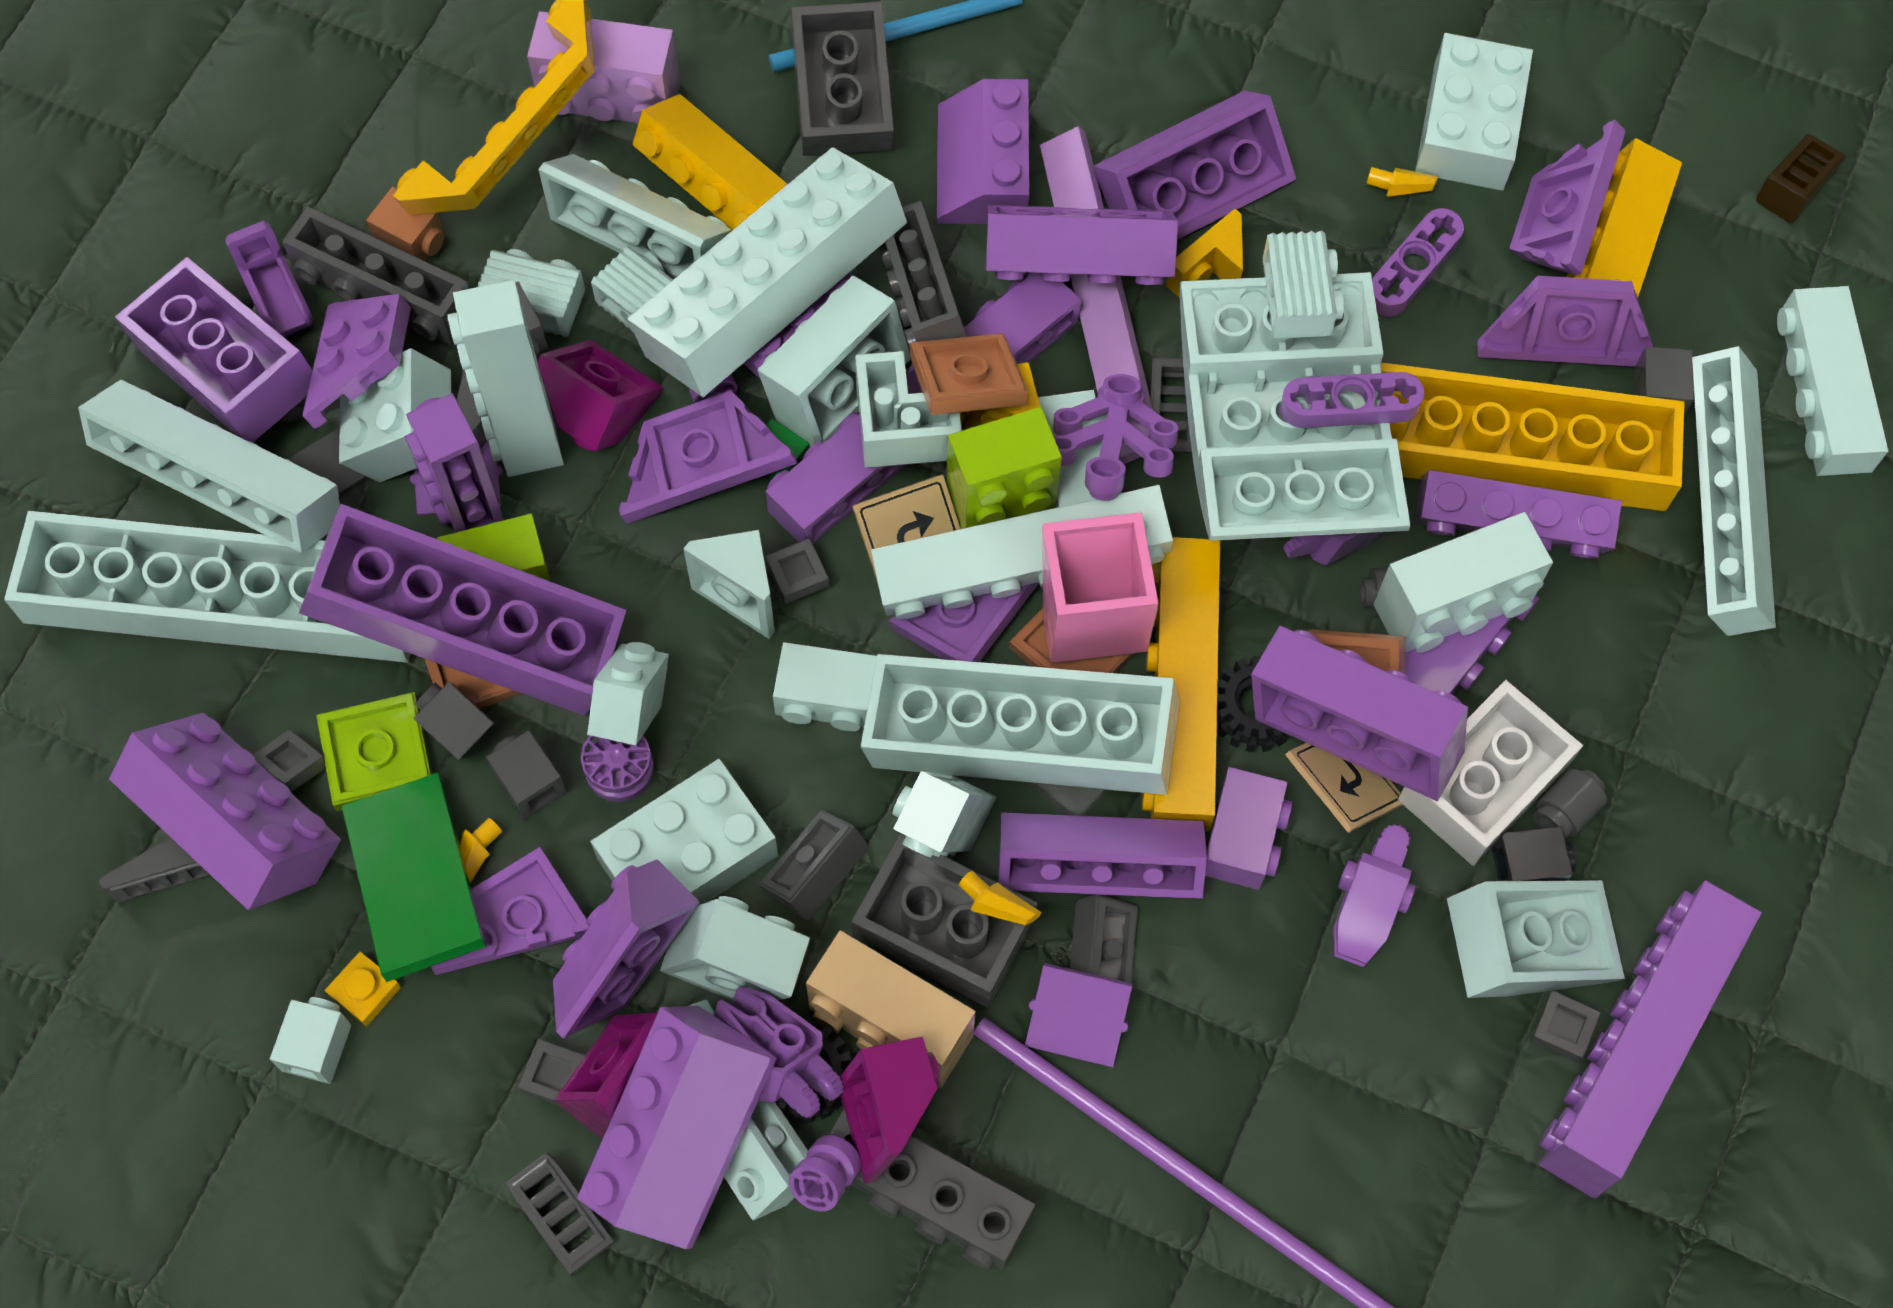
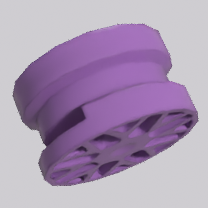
(617, 769)

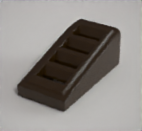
(1798, 179)

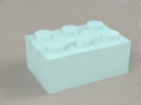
(1474, 111)
(814, 371)
(1463, 583)
(697, 830)

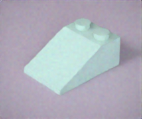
(1534, 937)

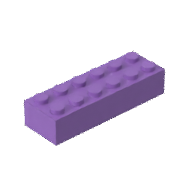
(461, 610)
(1647, 1039)

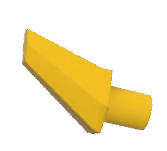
(1401, 181)
(474, 846)
(997, 901)

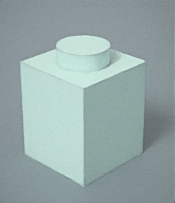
(311, 1039)

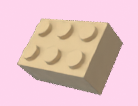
(886, 1003)

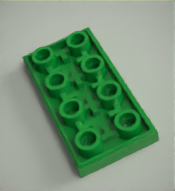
(412, 877)

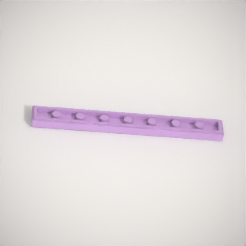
(1102, 305)

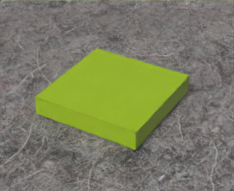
(372, 748)

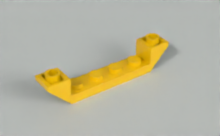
(427, 191)

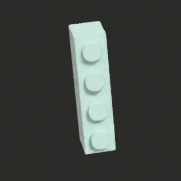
(1832, 381)

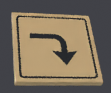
(906, 515)
(1346, 789)

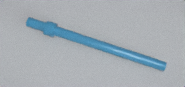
(917, 23)

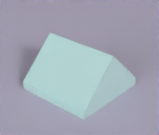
(733, 576)

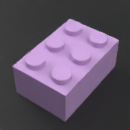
(632, 68)

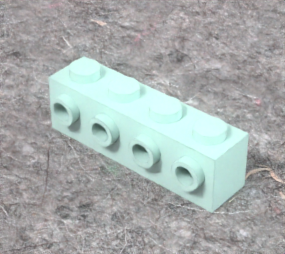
(941, 814)
(764, 1158)

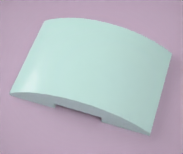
(1251, 464)

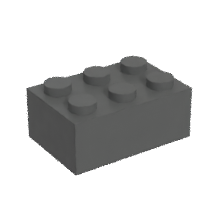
(842, 78)
(928, 925)

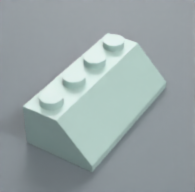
(626, 213)

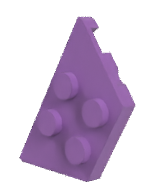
(1566, 204)
(1570, 323)
(356, 348)
(699, 454)

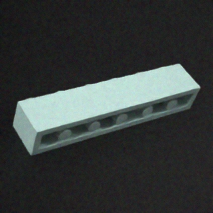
(505, 377)
(210, 465)
(1733, 492)
(996, 555)

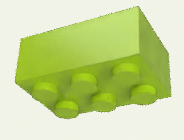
(1003, 469)

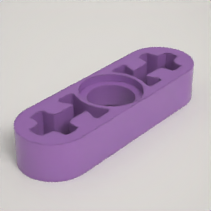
(1417, 243)
(1364, 384)

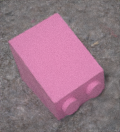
(1097, 587)

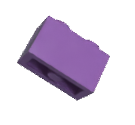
(1245, 828)

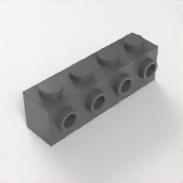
(366, 268)
(921, 280)
(947, 1201)

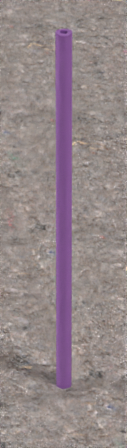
(1179, 1167)

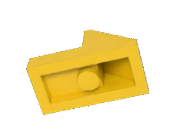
(1214, 252)

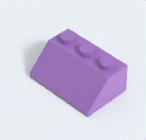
(982, 150)
(620, 946)

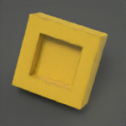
(362, 989)

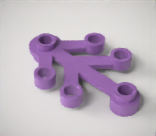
(1118, 397)

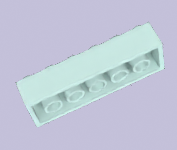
(767, 271)
(1022, 723)

